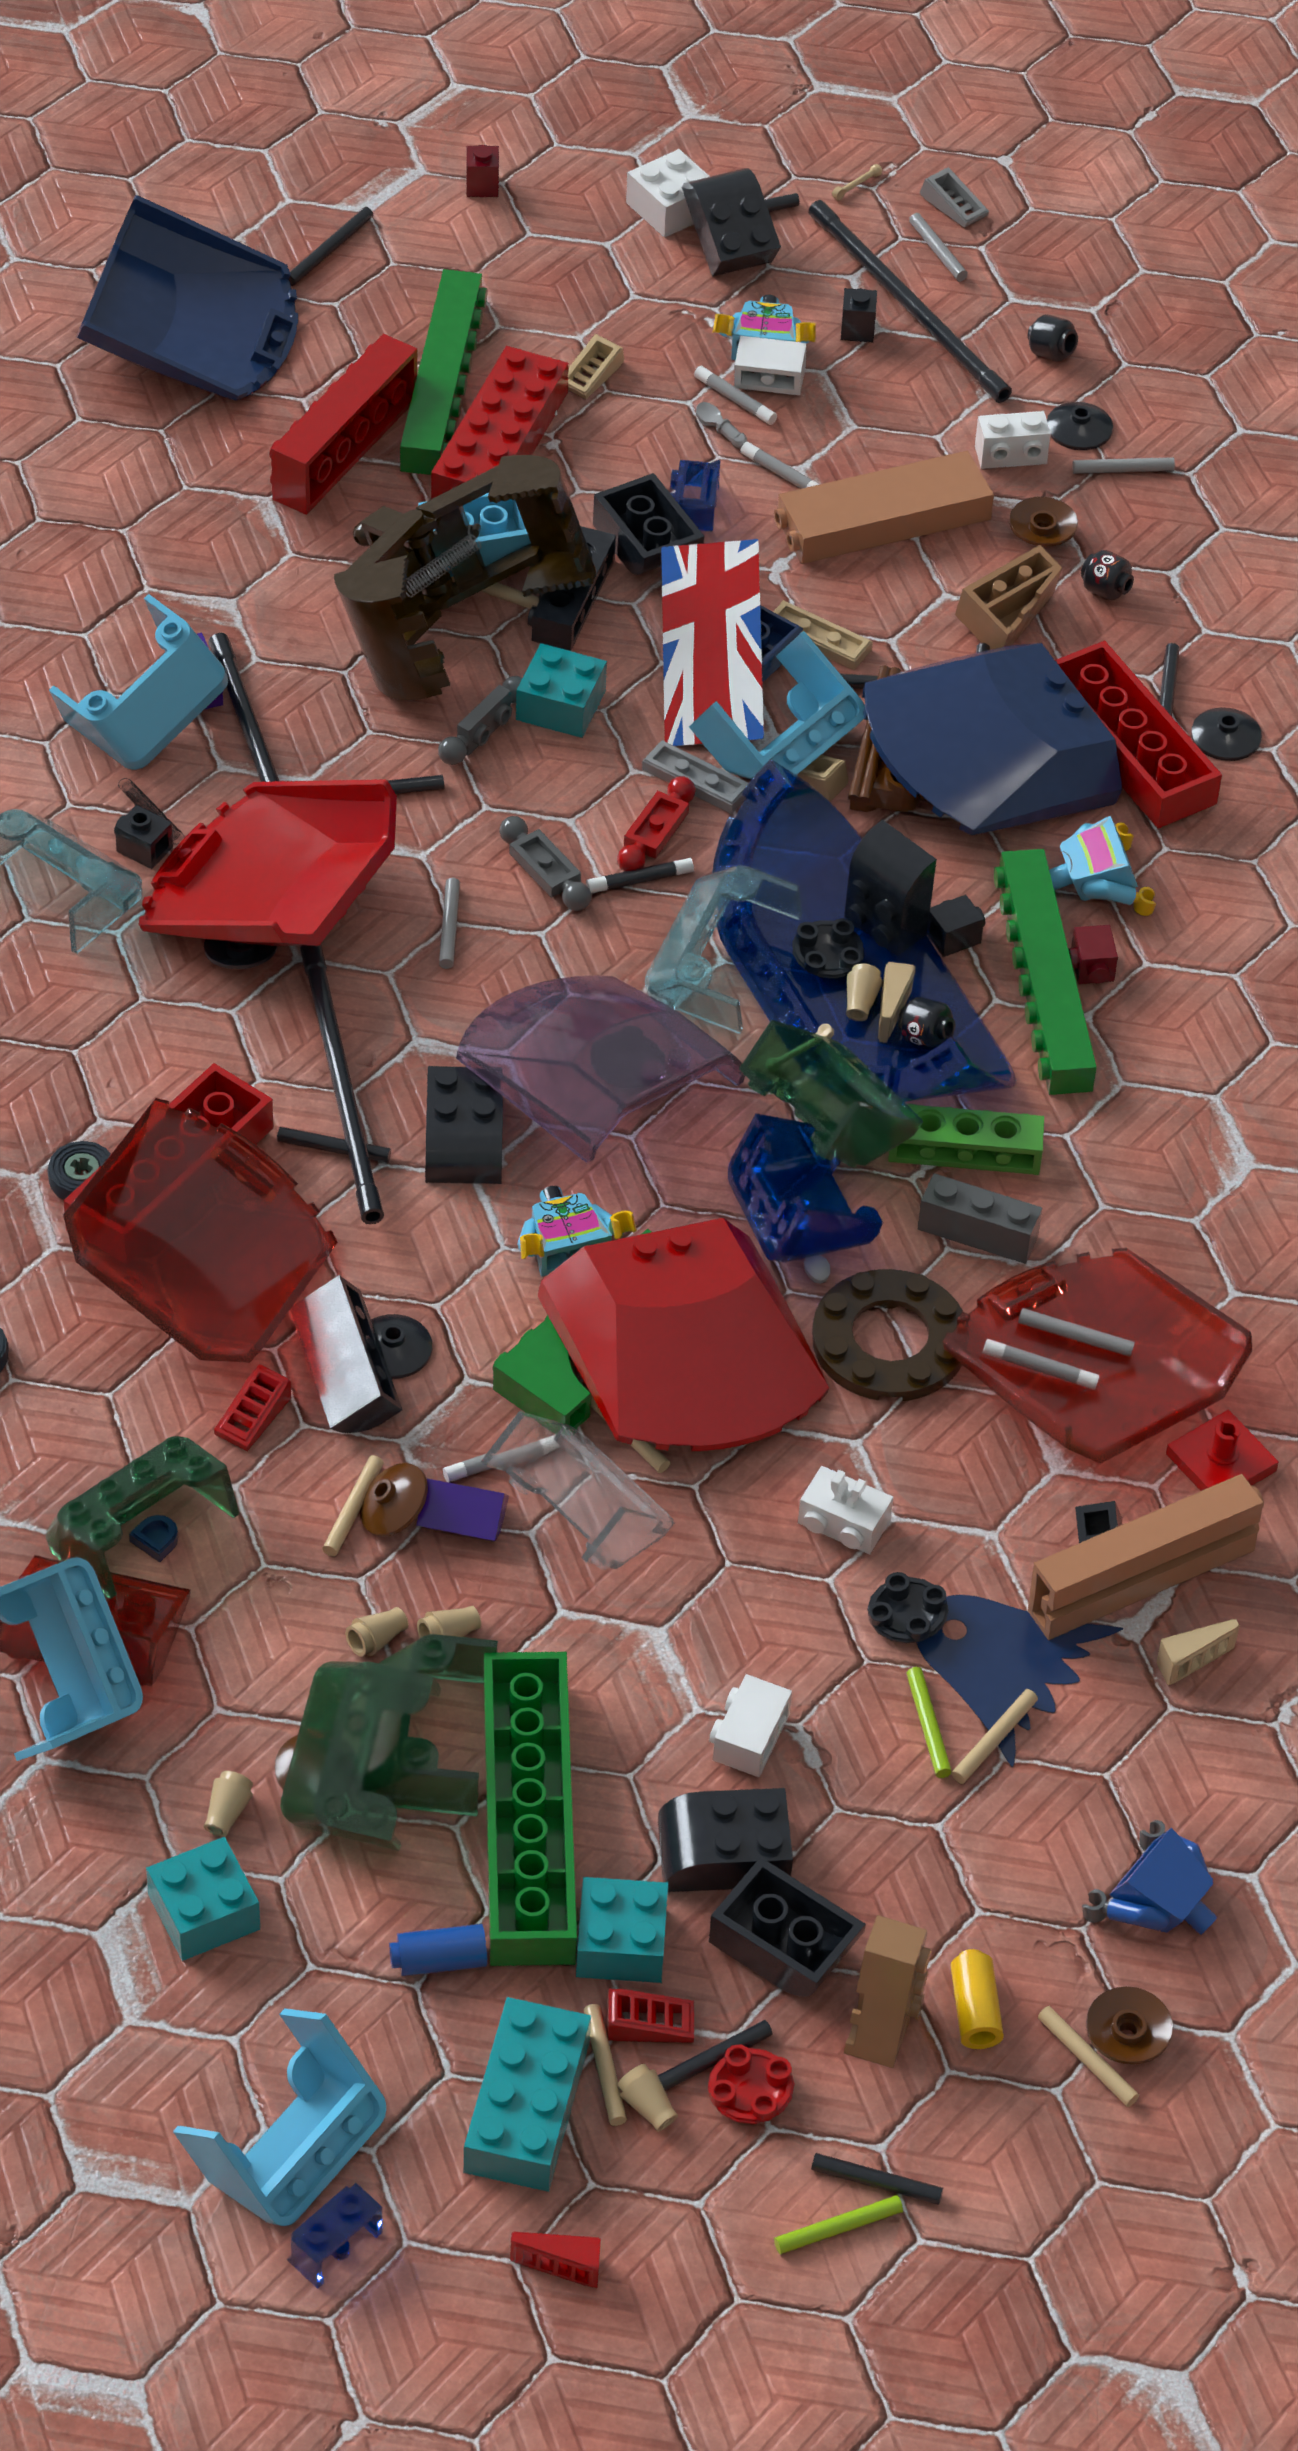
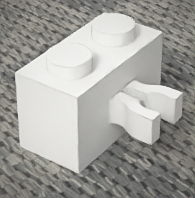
(845, 1509)

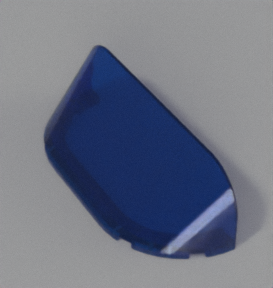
(805, 839)

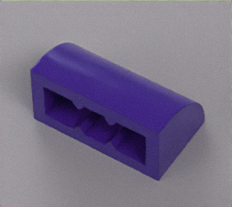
(463, 1510)

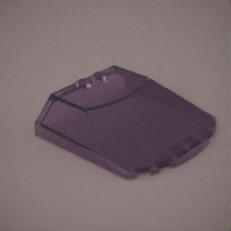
(587, 1055)

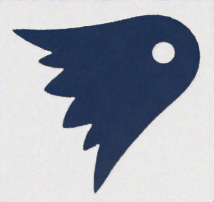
(1003, 1658)

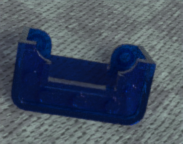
(793, 1195)

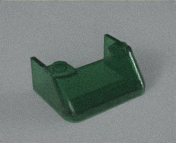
(407, 1766)

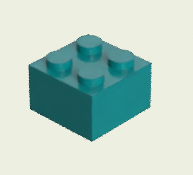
(561, 690)
(203, 1898)
(622, 1930)

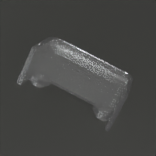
(582, 1486)

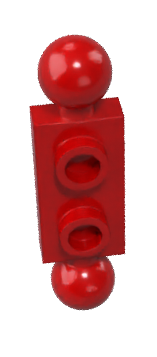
(656, 824)

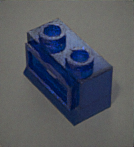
(702, 475)
(329, 2231)

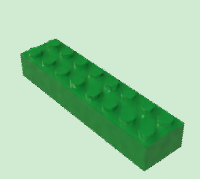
(529, 1809)

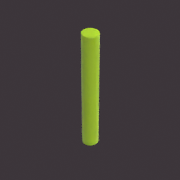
(929, 1722)
(838, 2224)

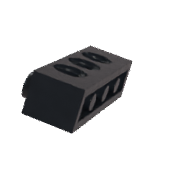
(562, 613)

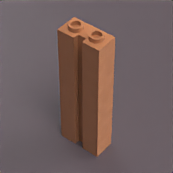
(884, 507)
(1145, 1556)

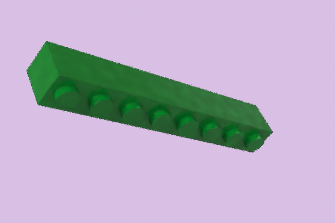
(442, 370)
(1045, 972)

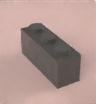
(979, 1218)

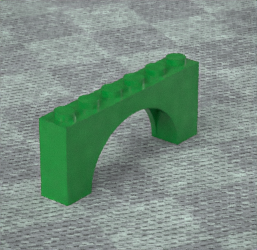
(540, 1377)

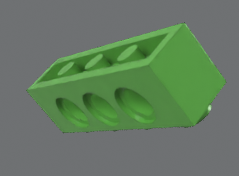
(974, 1140)

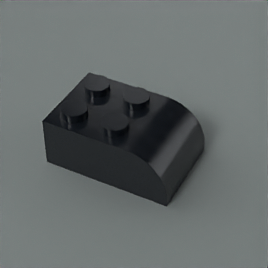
(732, 221)
(644, 521)
(890, 888)
(462, 1128)
(719, 1835)
(783, 1929)

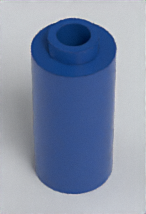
(439, 1950)

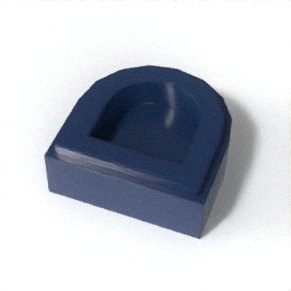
(155, 1536)

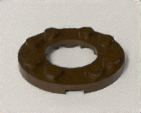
(877, 1377)

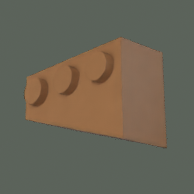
(1009, 598)
(888, 1990)

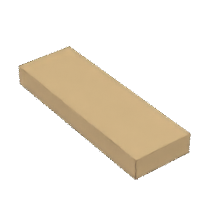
(833, 641)

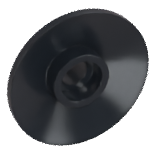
(1080, 426)
(1226, 734)
(237, 955)
(410, 1346)

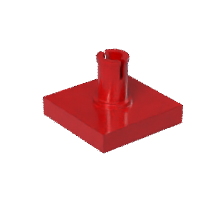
(1220, 1452)

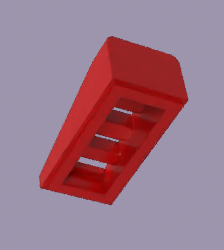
(261, 1384)
(639, 2031)
(558, 2255)

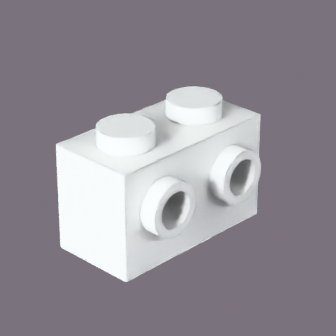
(771, 363)
(1012, 439)
(751, 1725)

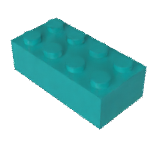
(527, 2094)

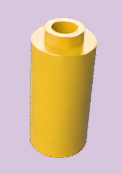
(976, 1999)

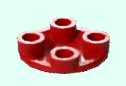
(751, 2085)

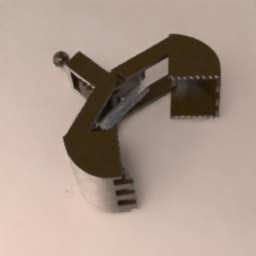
(400, 584)

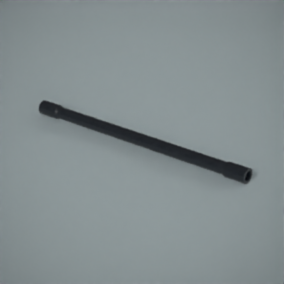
(987, 378)
(223, 651)
(366, 1193)

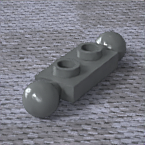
(480, 722)
(545, 863)

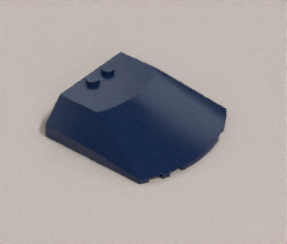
(192, 304)
(994, 738)

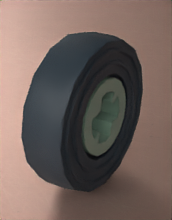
(72, 1159)

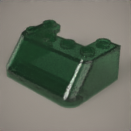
(831, 1090)
(94, 1519)
(337, 1745)

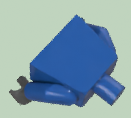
(1159, 1887)

